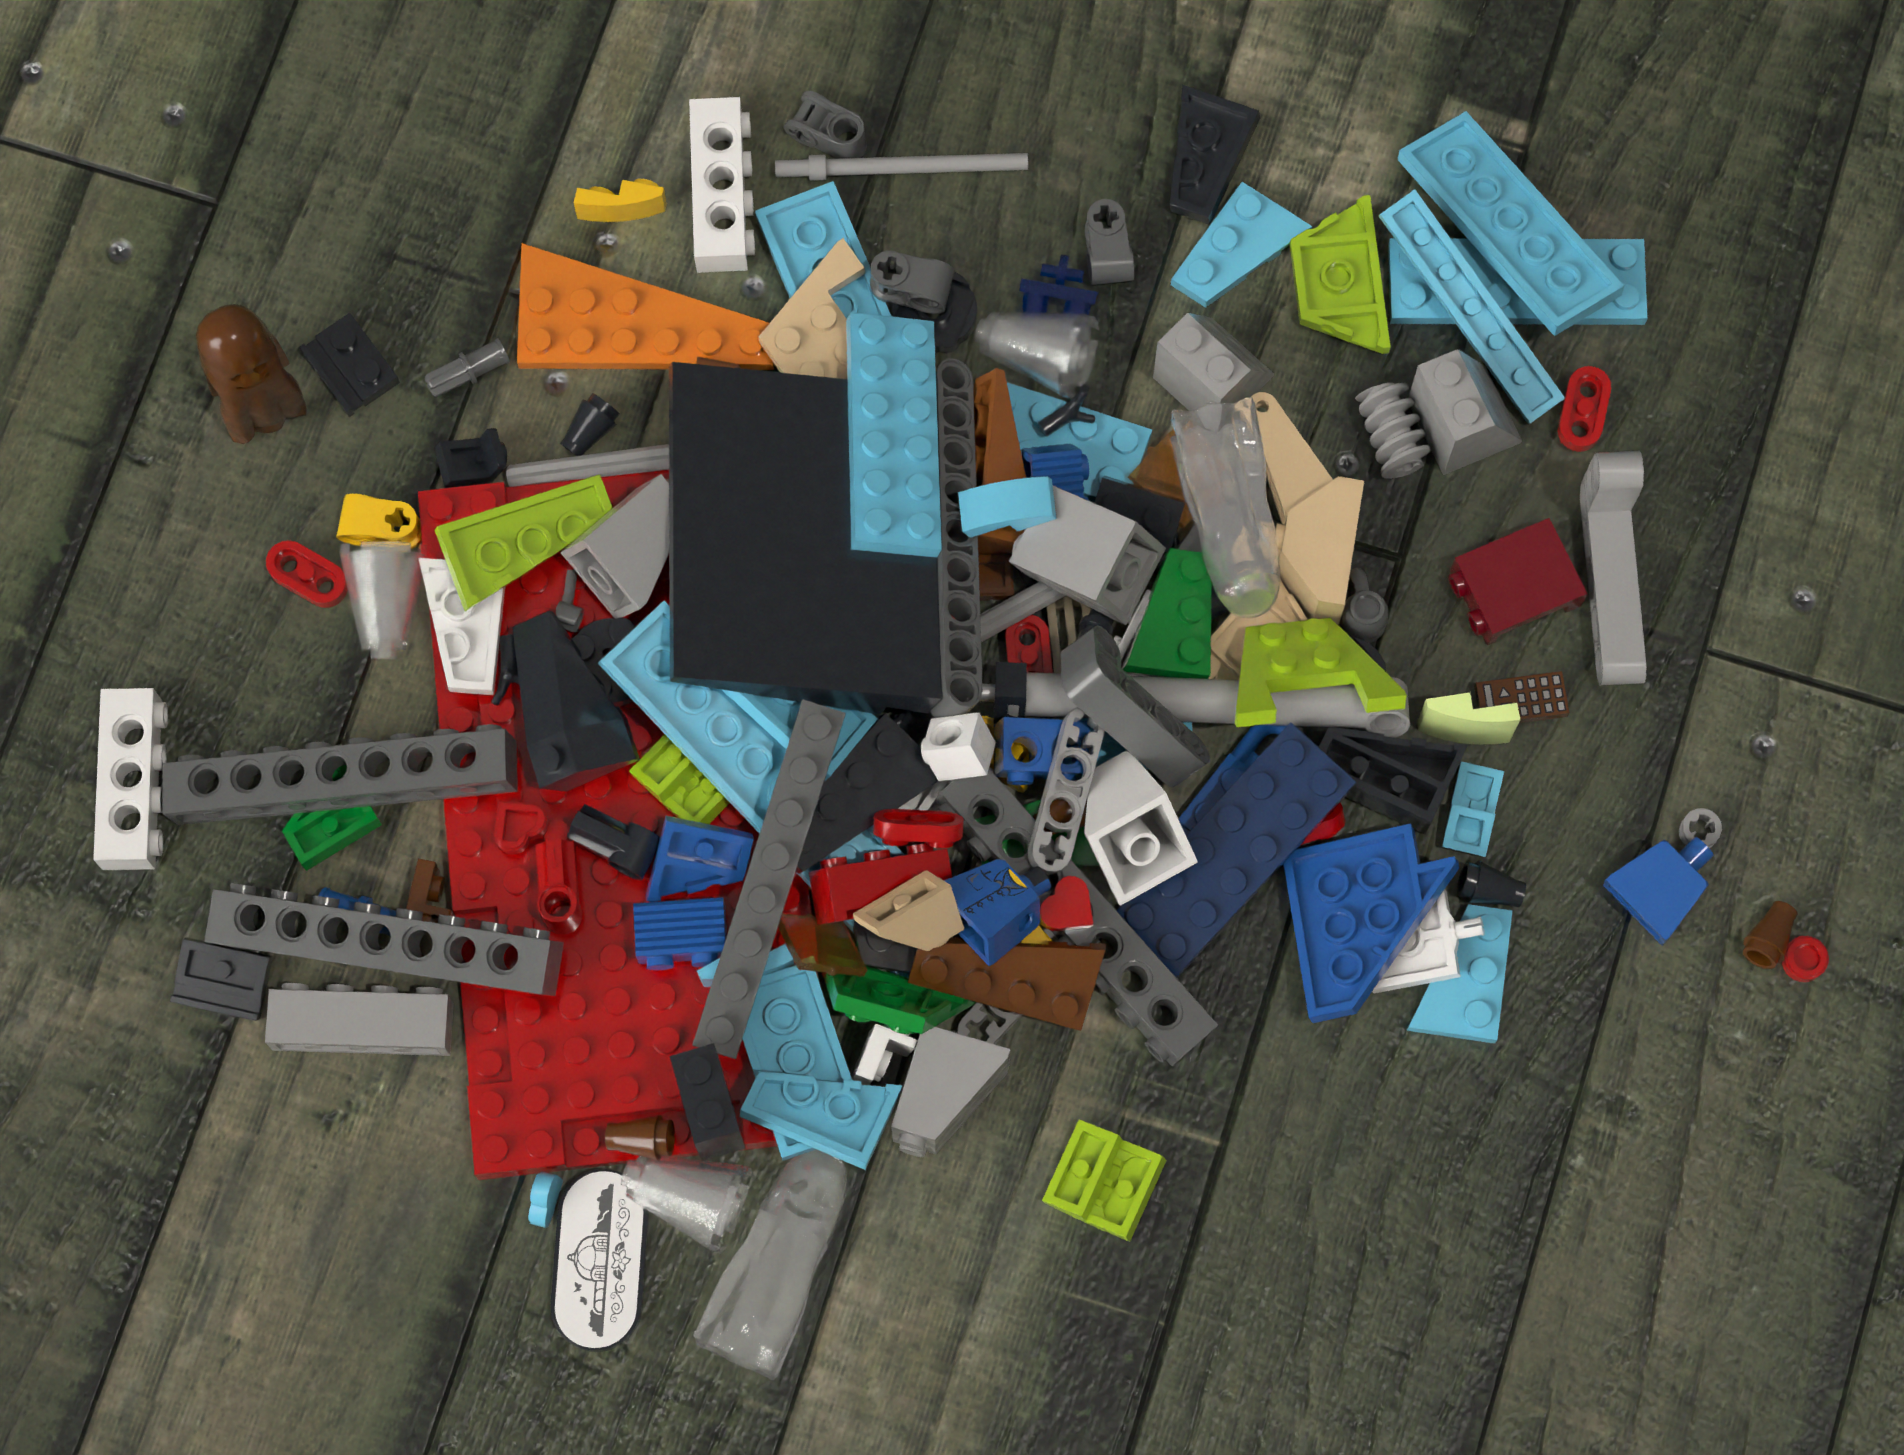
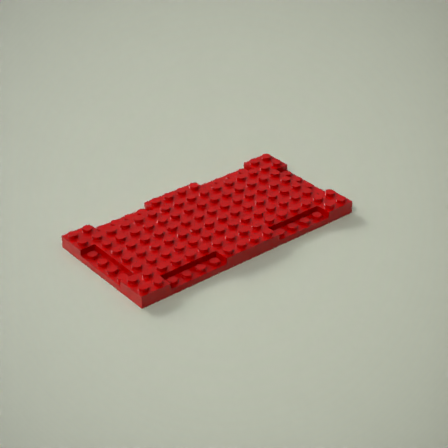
(599, 1051)

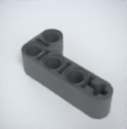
(1127, 711)

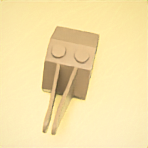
(1314, 512)

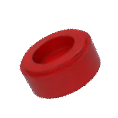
(1805, 959)

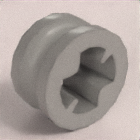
(1705, 815)

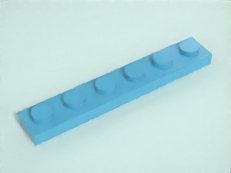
(1471, 306)

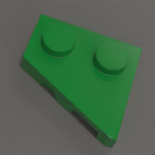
(324, 833)

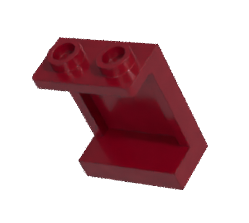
(1516, 580)

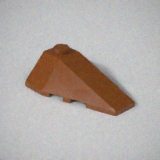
(996, 450)

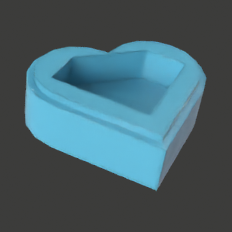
(544, 1198)

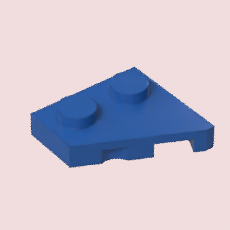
(697, 856)

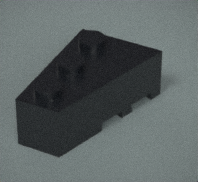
(1395, 774)

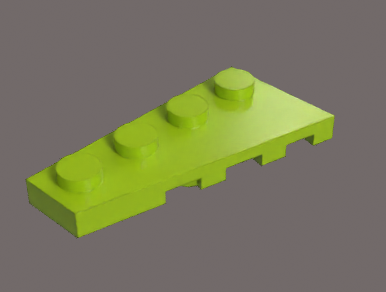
(512, 539)

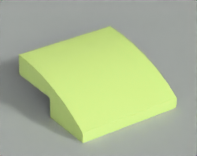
(1456, 720)

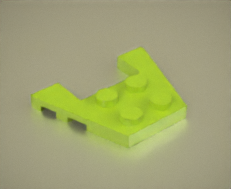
(1307, 657)

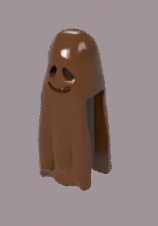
(247, 372)

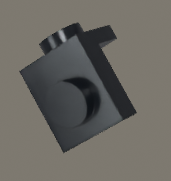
(471, 460)

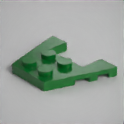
(892, 1001)

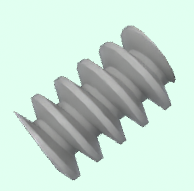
(1392, 429)

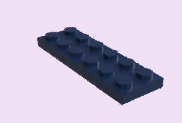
(1239, 847)

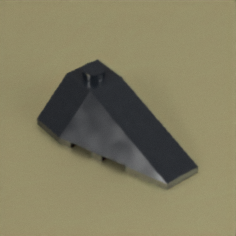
(567, 716)

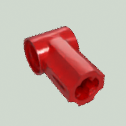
(558, 883)

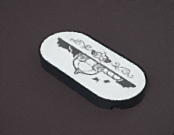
(598, 1262)

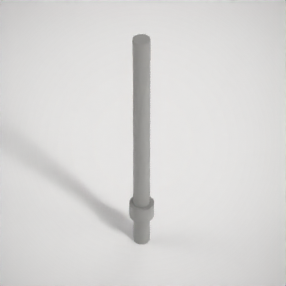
(819, 167)

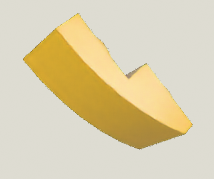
(634, 202)

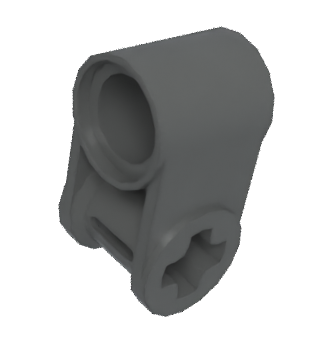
(822, 122)
(1108, 249)
(915, 282)

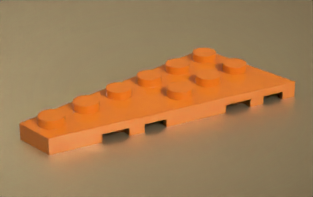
(604, 320)

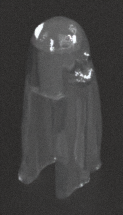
(1225, 490)
(770, 1276)

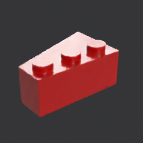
(845, 888)

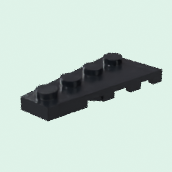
(875, 776)

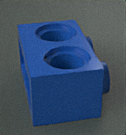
(1040, 739)

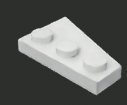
(465, 639)

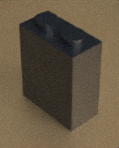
(707, 1102)

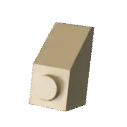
(915, 913)

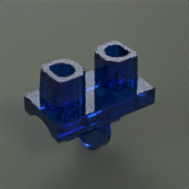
(1038, 293)

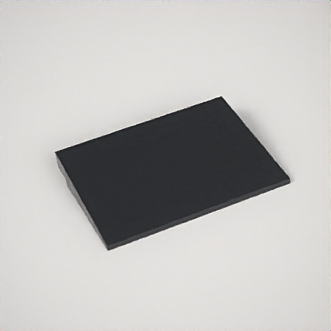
(765, 557)

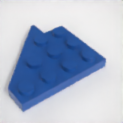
(1356, 912)

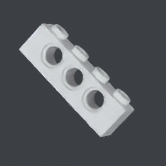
(713, 122)
(119, 714)

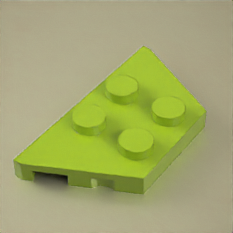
(1341, 278)

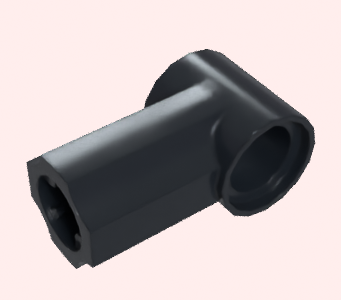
(626, 847)

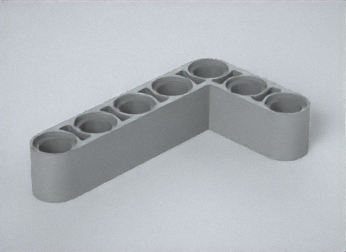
(1613, 587)

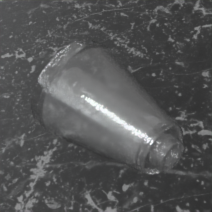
(1042, 346)
(383, 593)
(690, 1195)

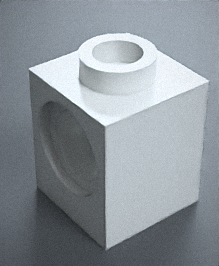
(958, 746)

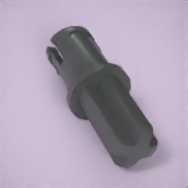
(466, 368)

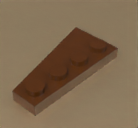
(1031, 979)

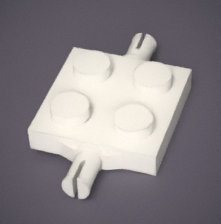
(1431, 949)

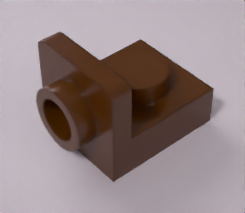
(426, 889)

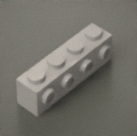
(359, 1021)

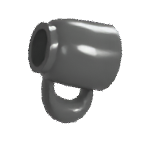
(1364, 611)

